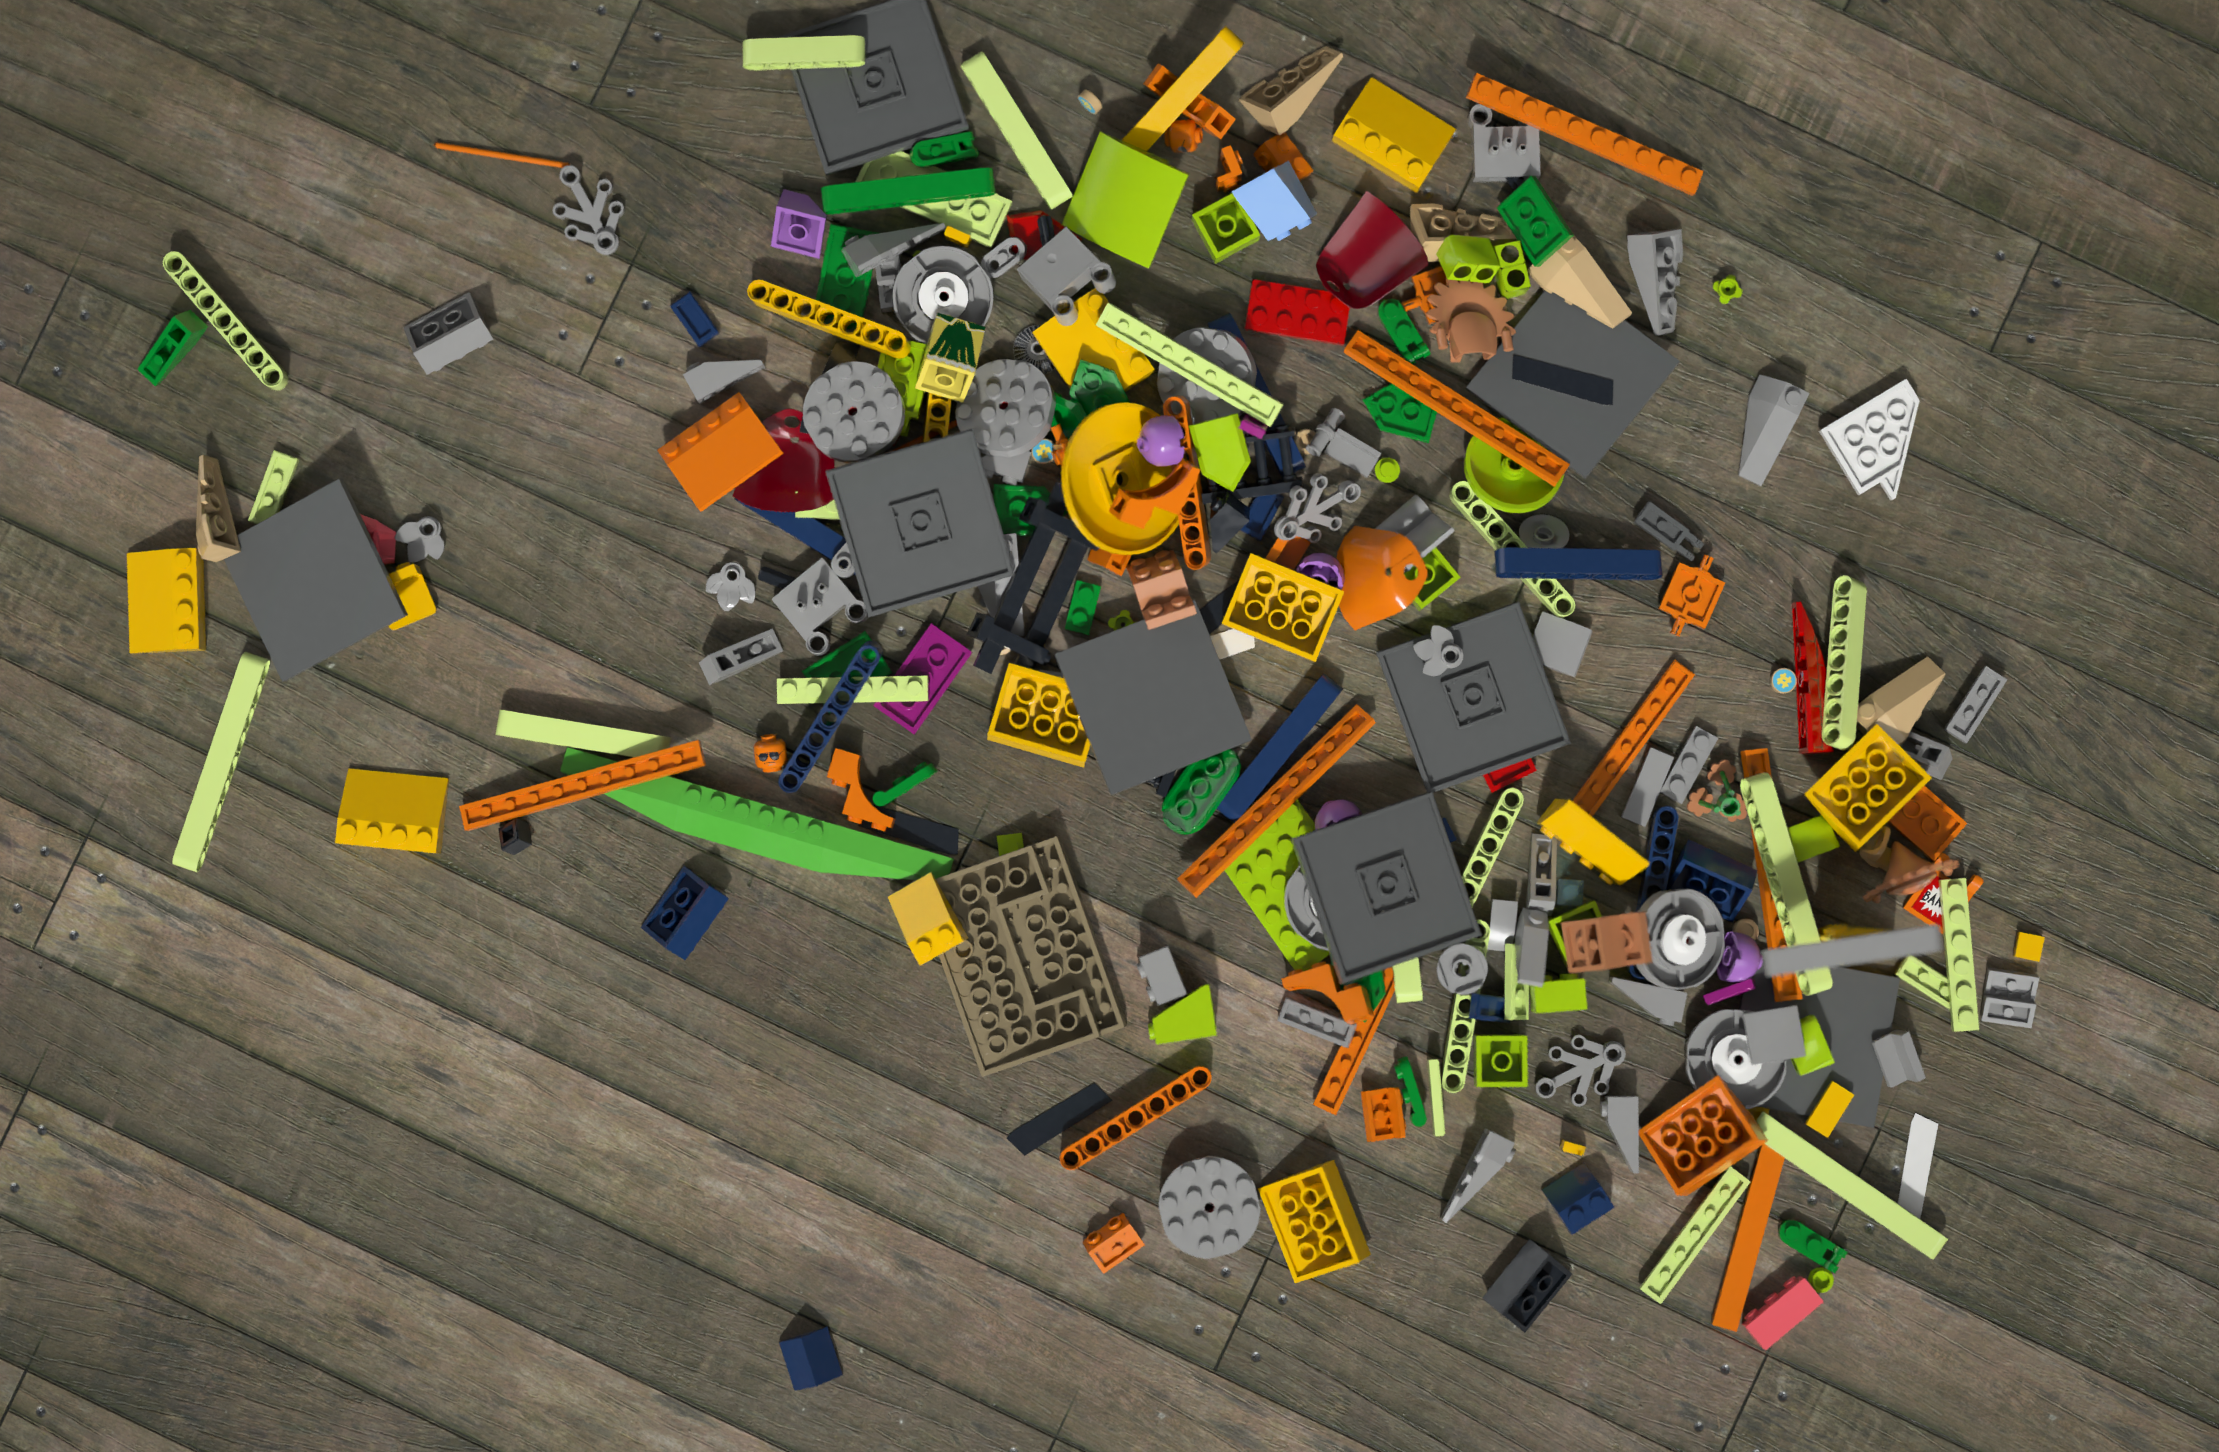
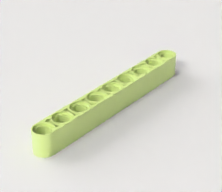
(221, 762)
(1783, 873)
(1851, 1187)

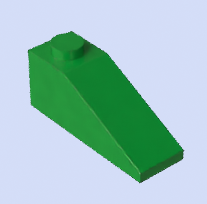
(172, 346)

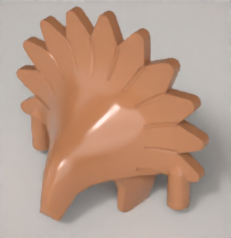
(1469, 319)
(1908, 873)

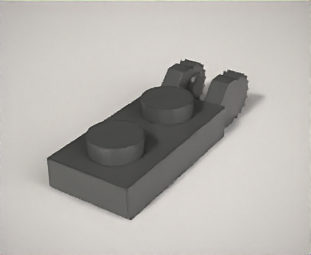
(1666, 530)

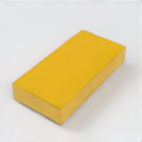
(1829, 1109)

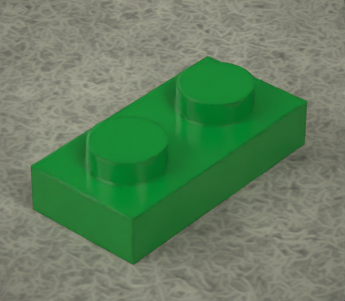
(1082, 607)

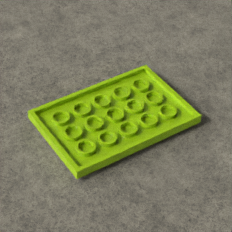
(1262, 878)

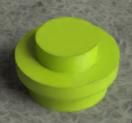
(1387, 470)
(1821, 1279)

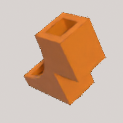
(1201, 110)
(1169, 495)
(846, 770)
(1352, 1002)

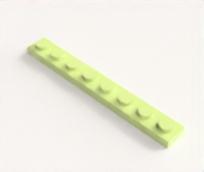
(1189, 364)

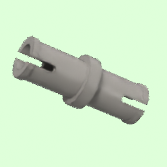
(1325, 432)

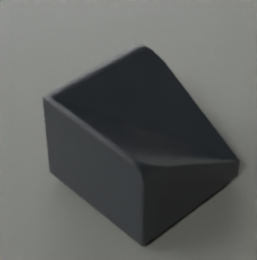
(515, 836)

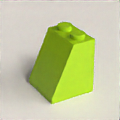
(1185, 1019)

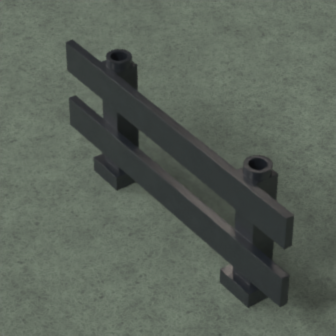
(997, 631)

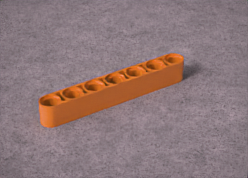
(1186, 519)
(1128, 1128)

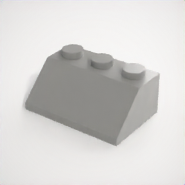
(448, 333)

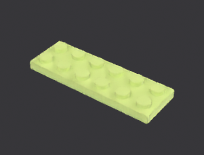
(975, 216)

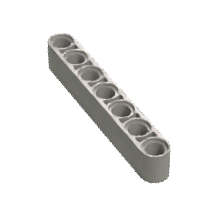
(1852, 950)

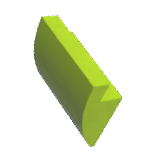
(1125, 199)

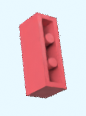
(1782, 1311)

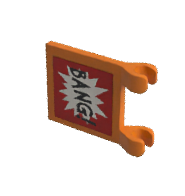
(1926, 902)

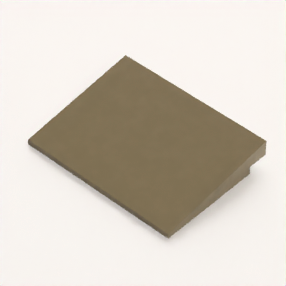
(1031, 958)

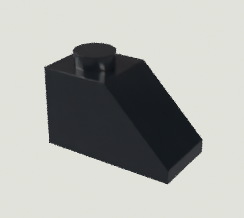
(1226, 519)

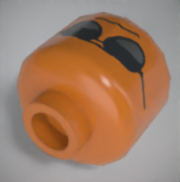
(1183, 136)
(770, 753)

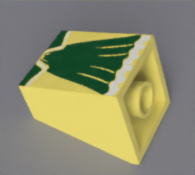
(950, 357)

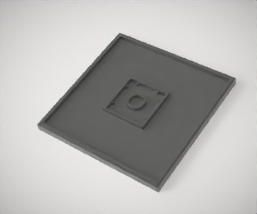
(889, 101)
(1571, 339)
(920, 522)
(313, 580)
(1152, 699)
(1481, 712)
(1386, 887)
(1850, 1017)

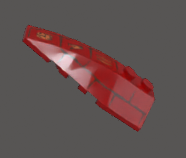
(1810, 684)

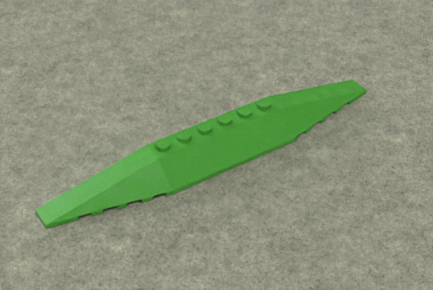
(765, 828)

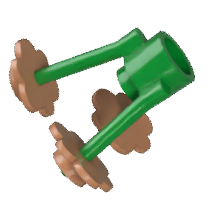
(1728, 804)

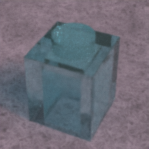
(1569, 892)

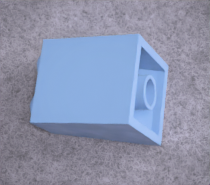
(1276, 202)

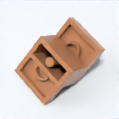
(1160, 589)
(1606, 942)

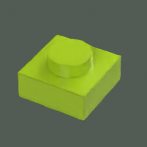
(1009, 843)

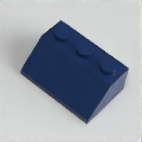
(1713, 875)
(684, 913)

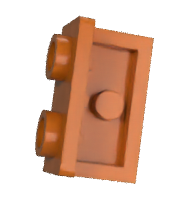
(1280, 150)
(1232, 165)
(1383, 1114)

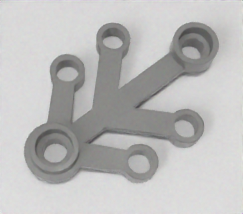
(591, 213)
(1313, 509)
(1583, 1068)

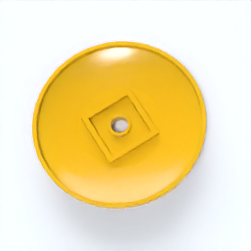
(1094, 456)

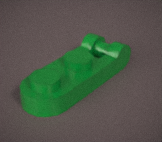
(944, 150)
(1402, 330)
(905, 784)
(1410, 1092)
(1810, 1244)

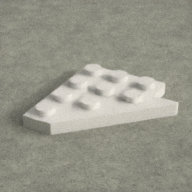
(1875, 439)

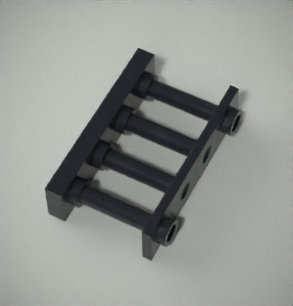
(1264, 484)

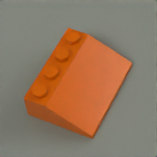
(719, 451)
(1701, 1136)

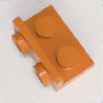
(1113, 1243)

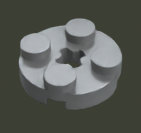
(1474, 975)

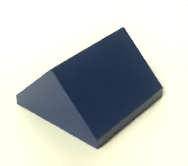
(811, 1359)

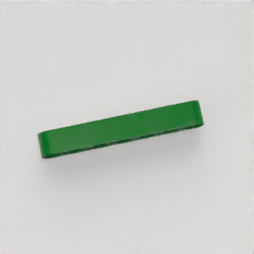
(908, 191)

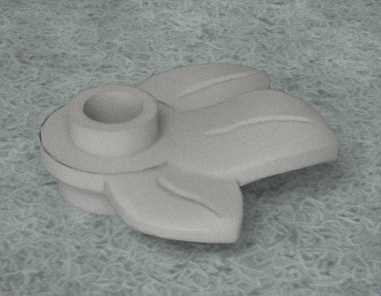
(419, 542)
(731, 590)
(1435, 650)

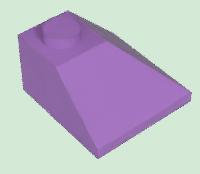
(798, 225)

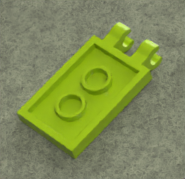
(904, 376)

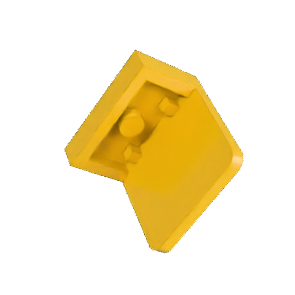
(413, 594)

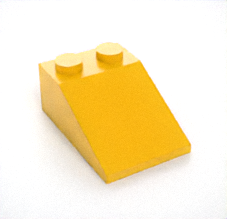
(926, 919)

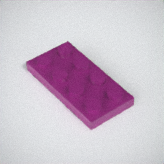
(933, 656)

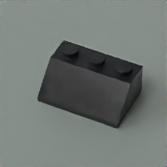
(1527, 1285)

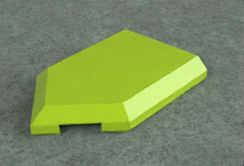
(1221, 449)

